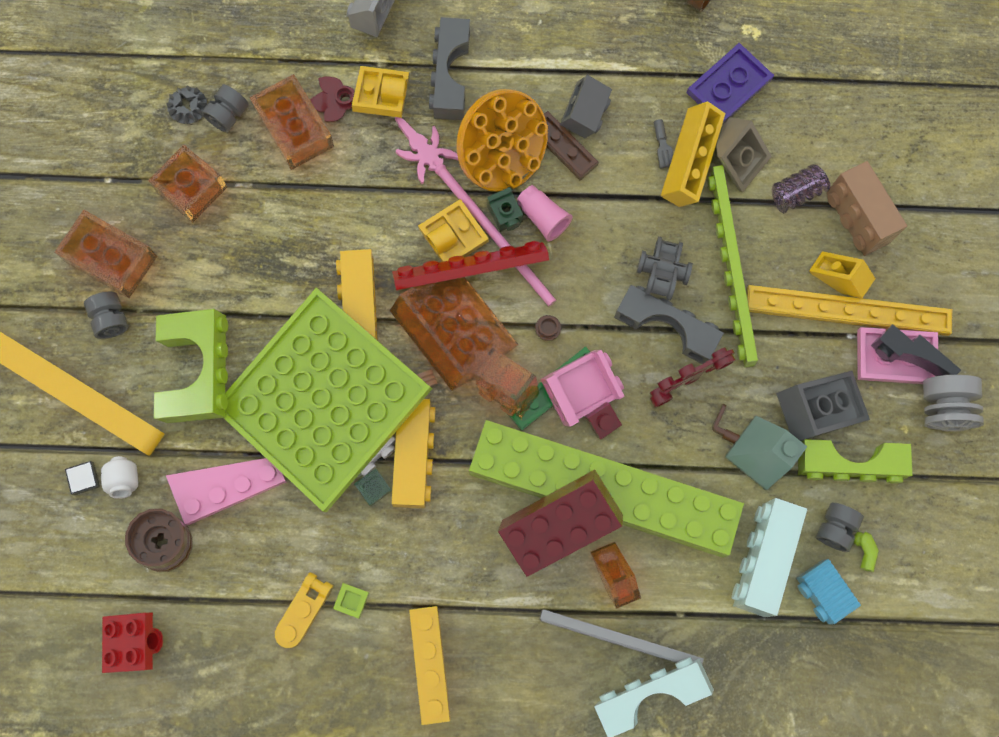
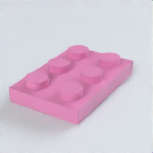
(874, 368)

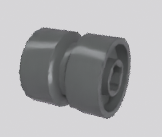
(226, 106)
(104, 311)
(839, 527)

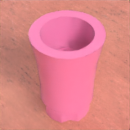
(544, 213)

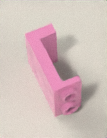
(582, 386)

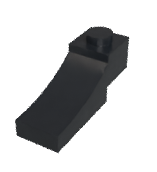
(897, 346)

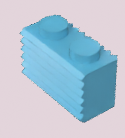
(827, 592)

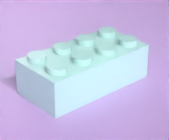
(769, 557)

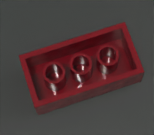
(561, 523)

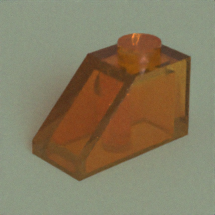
(616, 575)

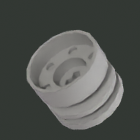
(953, 403)

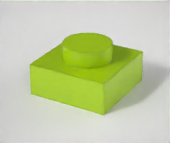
(351, 600)

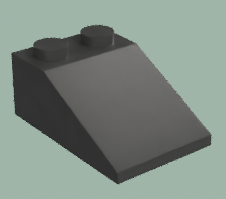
(822, 405)

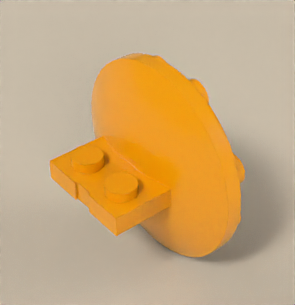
(502, 140)

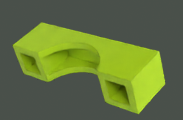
(888, 462)

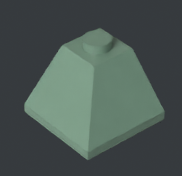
(765, 452)

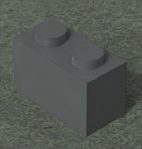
(586, 107)

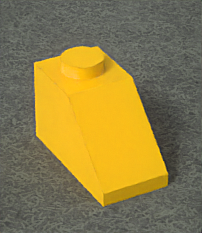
(843, 273)

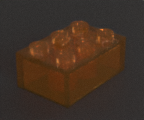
(292, 122)
(106, 254)

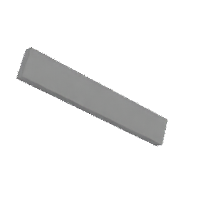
(614, 637)

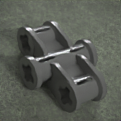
(664, 268)

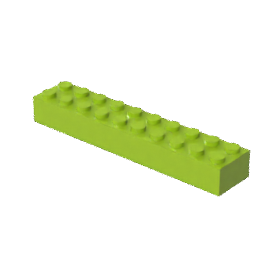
(645, 499)

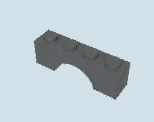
(453, 42)
(697, 337)

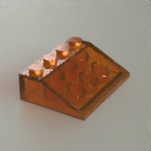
(451, 327)

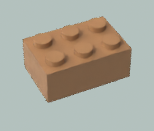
(865, 208)

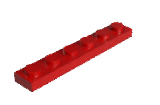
(462, 266)

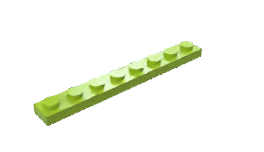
(733, 276)

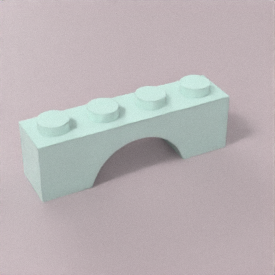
(686, 682)

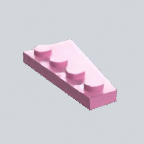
(218, 488)

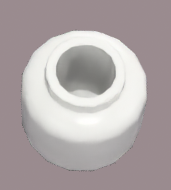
(119, 477)

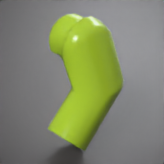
(869, 548)

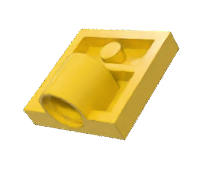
(380, 91)
(453, 232)

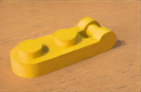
(302, 612)

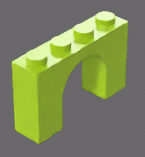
(206, 395)

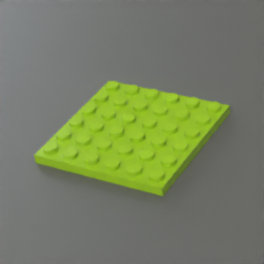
(322, 399)

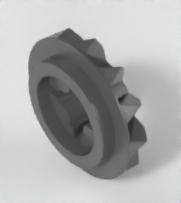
(179, 112)

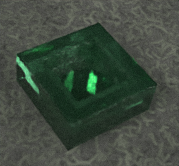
(373, 487)

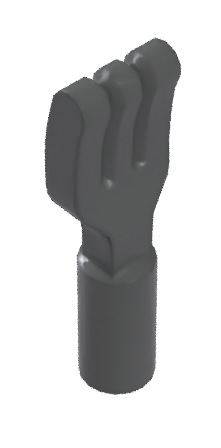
(664, 151)

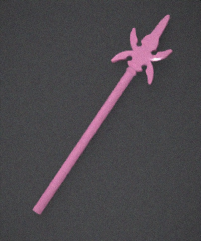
(428, 155)

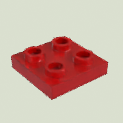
(129, 642)

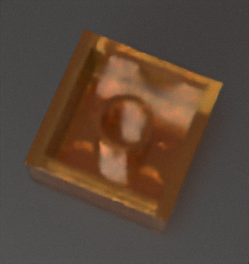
(188, 183)
(506, 383)

